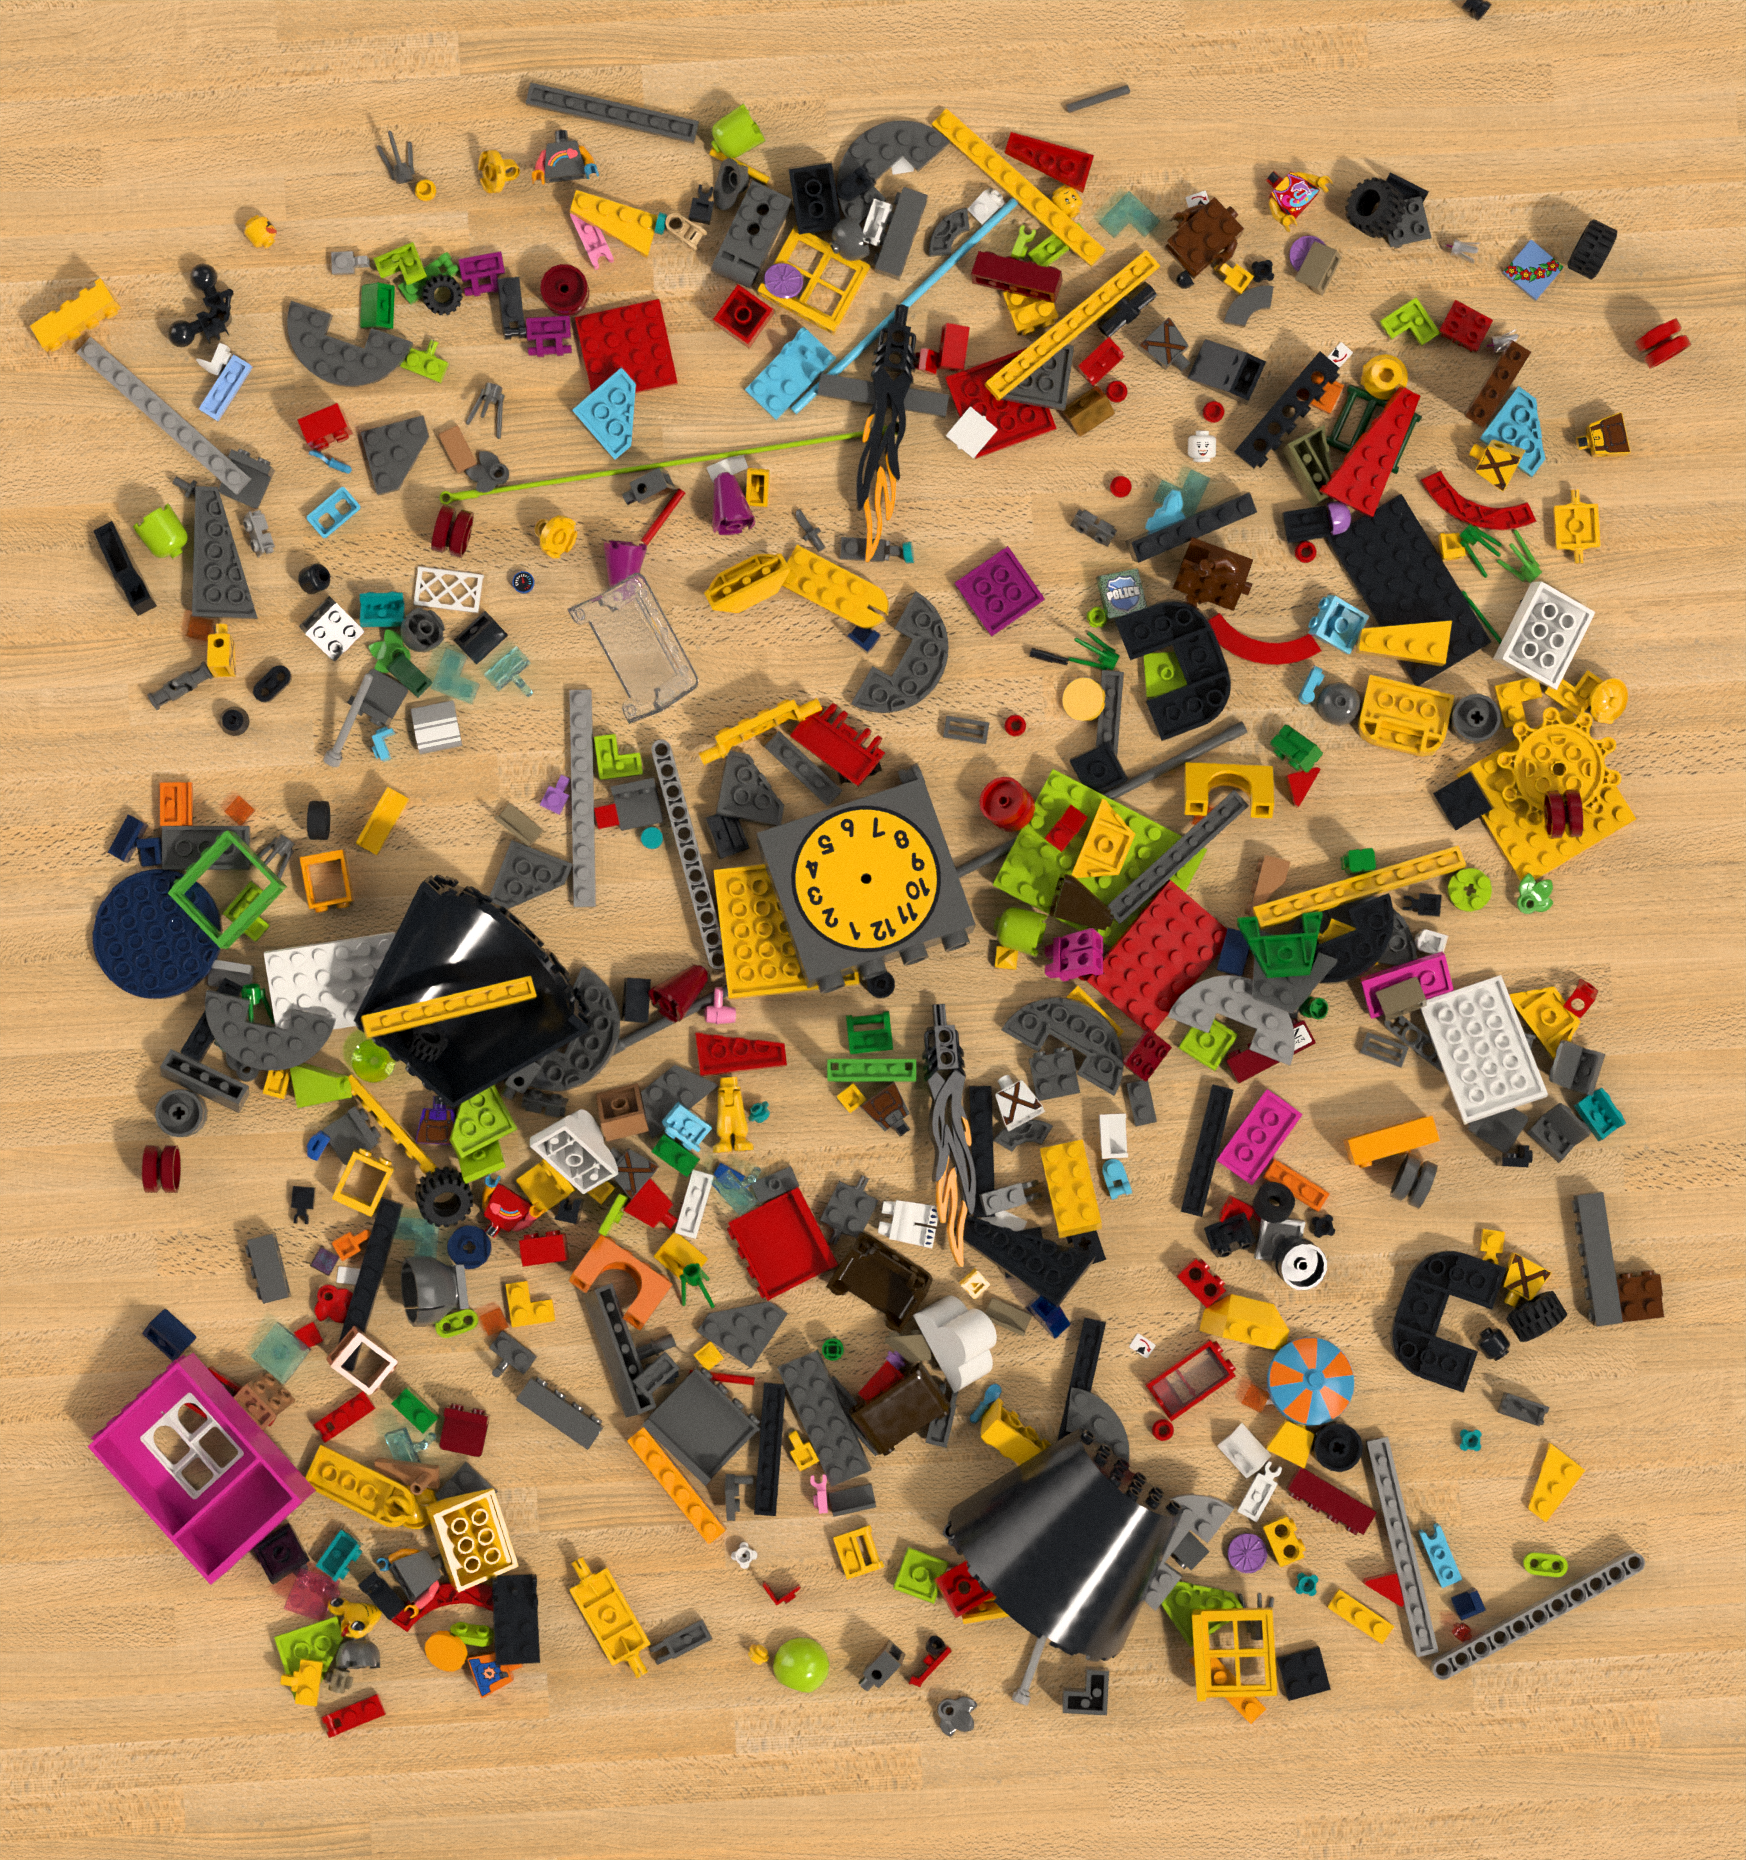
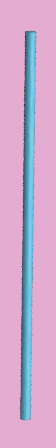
(913, 297)

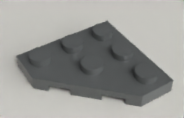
(1048, 384)
(394, 451)
(747, 793)
(527, 875)
(743, 1329)

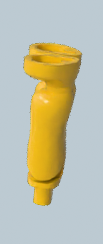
(731, 1118)

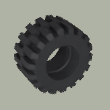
(1386, 215)
(1592, 249)
(443, 1212)
(1536, 1316)

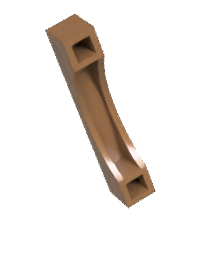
(1270, 877)

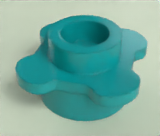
(759, 1112)
(1466, 1435)
(1311, 1588)

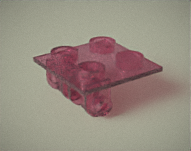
(311, 1594)

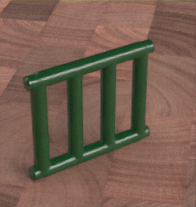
(1372, 402)

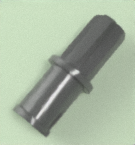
(656, 1347)

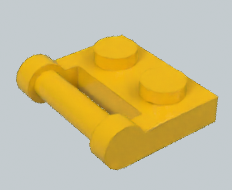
(851, 1555)

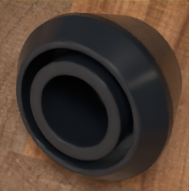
(240, 724)

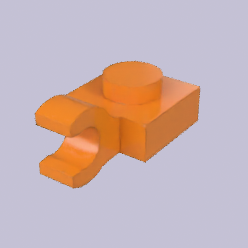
(349, 1244)

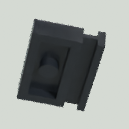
(1306, 524)
(726, 835)

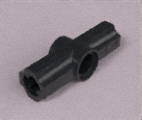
(1126, 310)

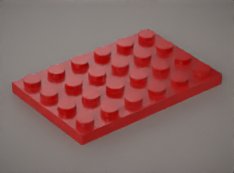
(1159, 956)

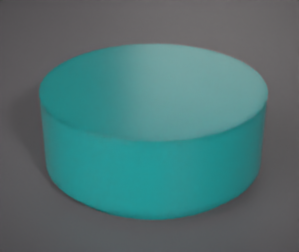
(661, 223)
(908, 552)
(652, 838)

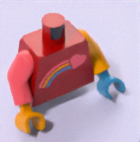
(506, 1208)

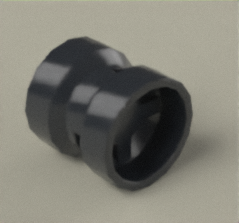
(1477, 8)

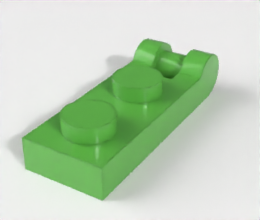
(414, 291)

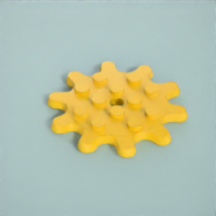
(1561, 744)

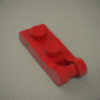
(345, 1416)
(354, 1715)

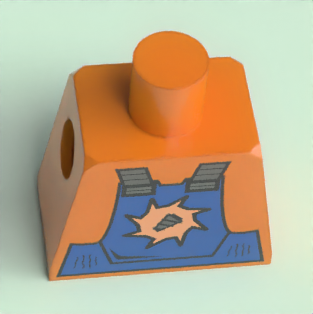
(488, 1675)

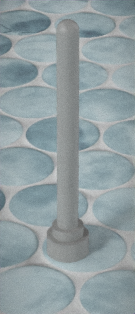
(334, 756)
(1022, 1694)

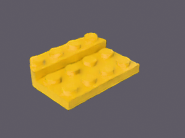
(1404, 716)

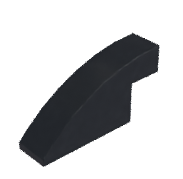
(124, 568)

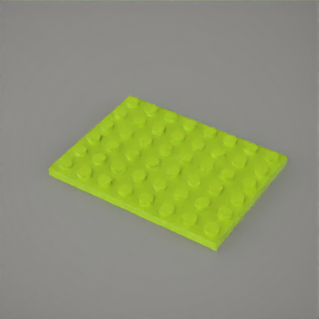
(1035, 865)

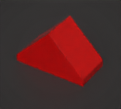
(1300, 783)
(1386, 1585)

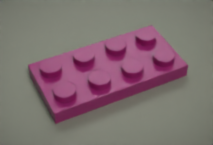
(1430, 971)
(1259, 1137)

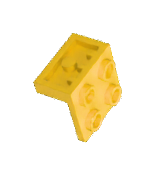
(545, 1186)

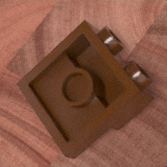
(1640, 1296)

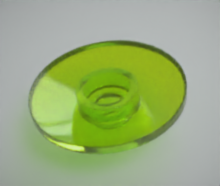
(362, 1062)

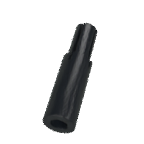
(1047, 656)

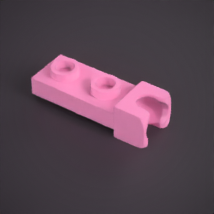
(593, 241)

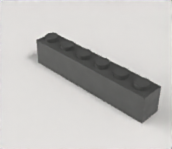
(1597, 1259)
(617, 1348)

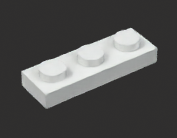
(694, 1204)

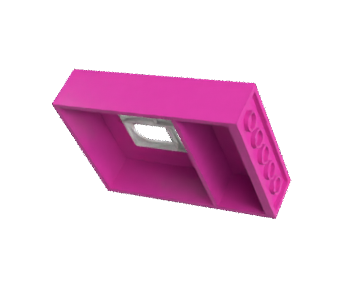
(241, 1500)

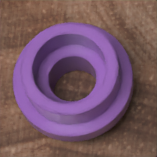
(896, 1359)

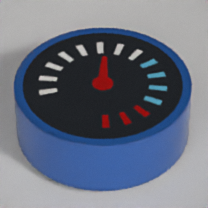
(523, 582)

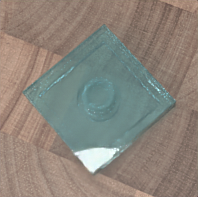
(281, 1353)

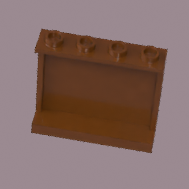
(1497, 383)

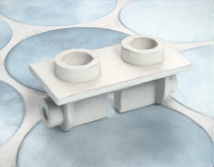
(876, 221)

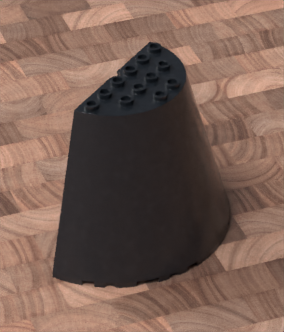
(464, 943)
(1068, 1544)

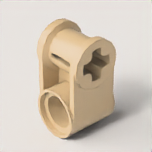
(686, 231)

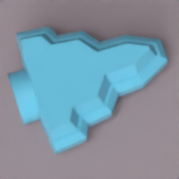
(1168, 513)

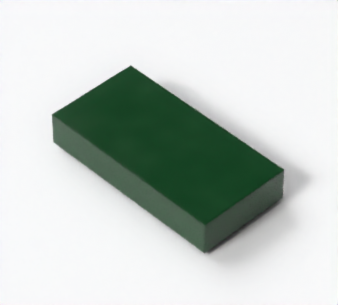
(409, 675)

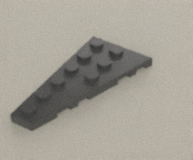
(217, 572)

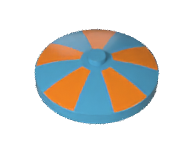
(1310, 1381)

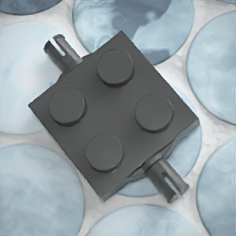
(848, 1209)

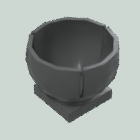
(432, 1289)

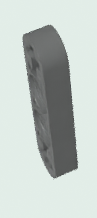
(1418, 1044)

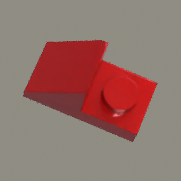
(1066, 828)

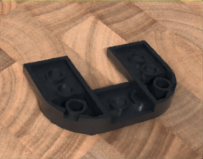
(1199, 657)
(1422, 1308)

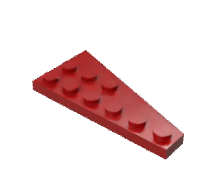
(1370, 461)

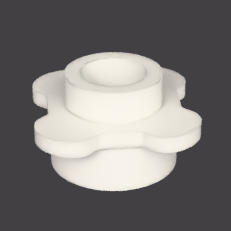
(744, 1561)

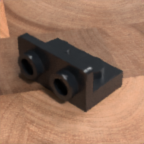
(1521, 1159)
(1230, 1235)

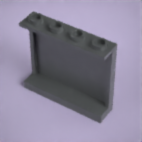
(702, 1424)

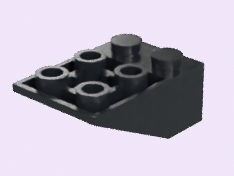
(1227, 371)

